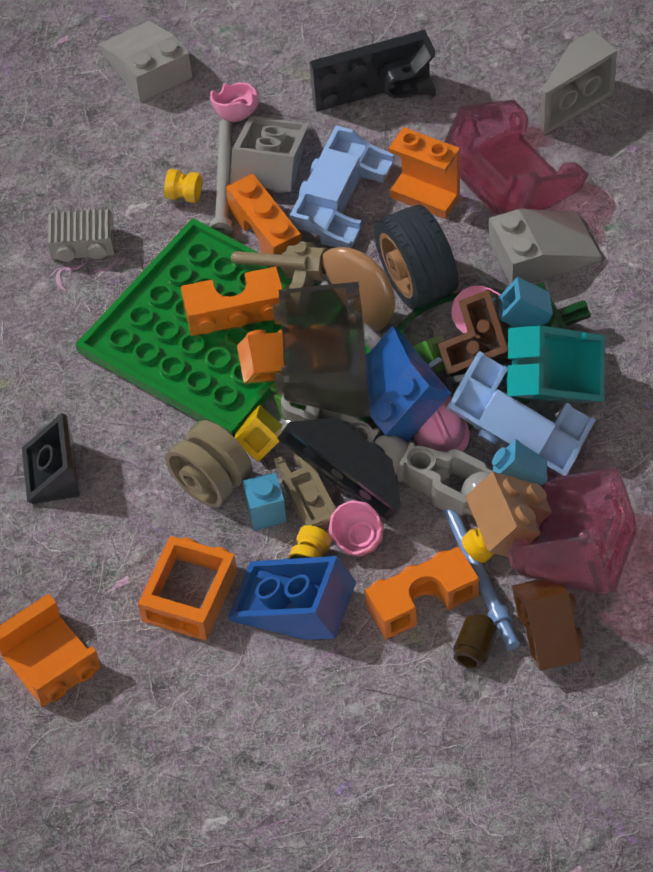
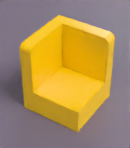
(259, 433)

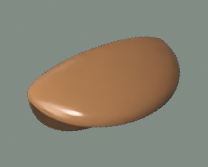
(376, 291)

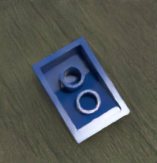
(401, 386)
(295, 596)

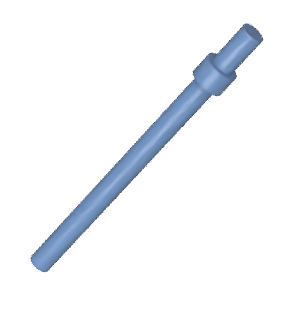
(497, 612)

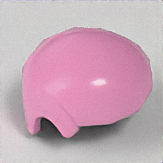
(235, 101)
(356, 528)

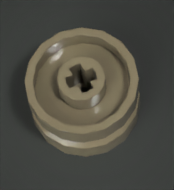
(208, 463)

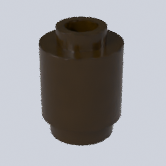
(475, 641)

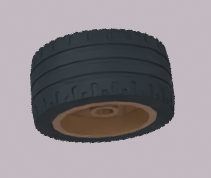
(416, 256)

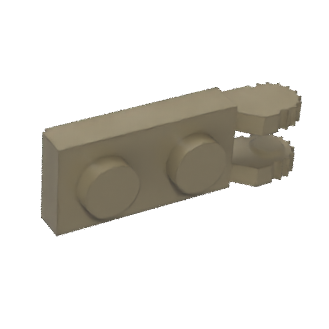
(306, 492)

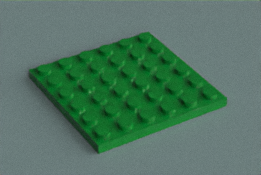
(149, 336)

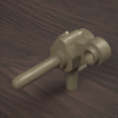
(299, 262)

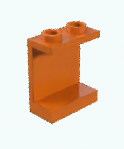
(428, 172)
(45, 651)

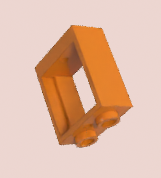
(179, 616)

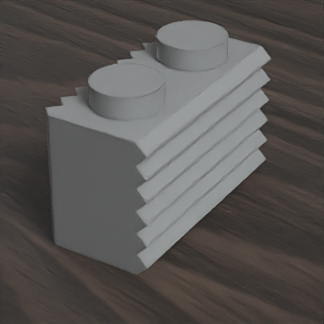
(81, 235)

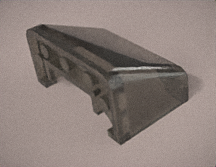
(324, 348)

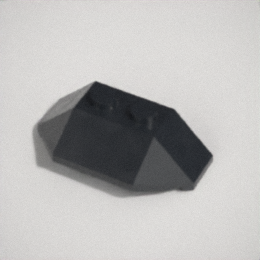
(346, 460)

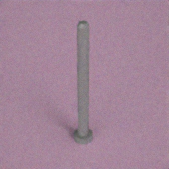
(221, 222)

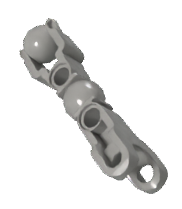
(405, 458)

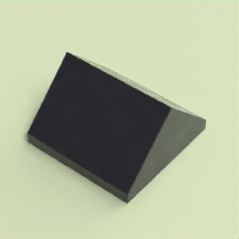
(51, 463)

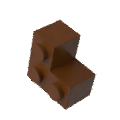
(484, 334)
(548, 617)

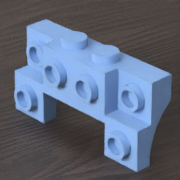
(332, 184)
(506, 419)

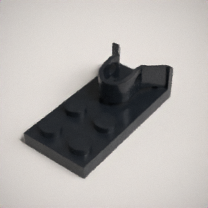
(373, 71)

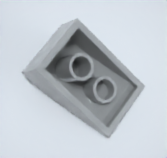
(148, 59)
(578, 81)
(269, 151)
(540, 243)

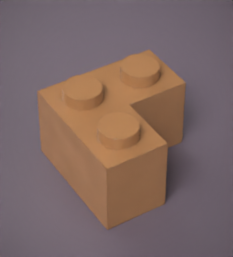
(507, 511)

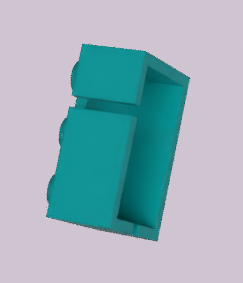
(556, 364)

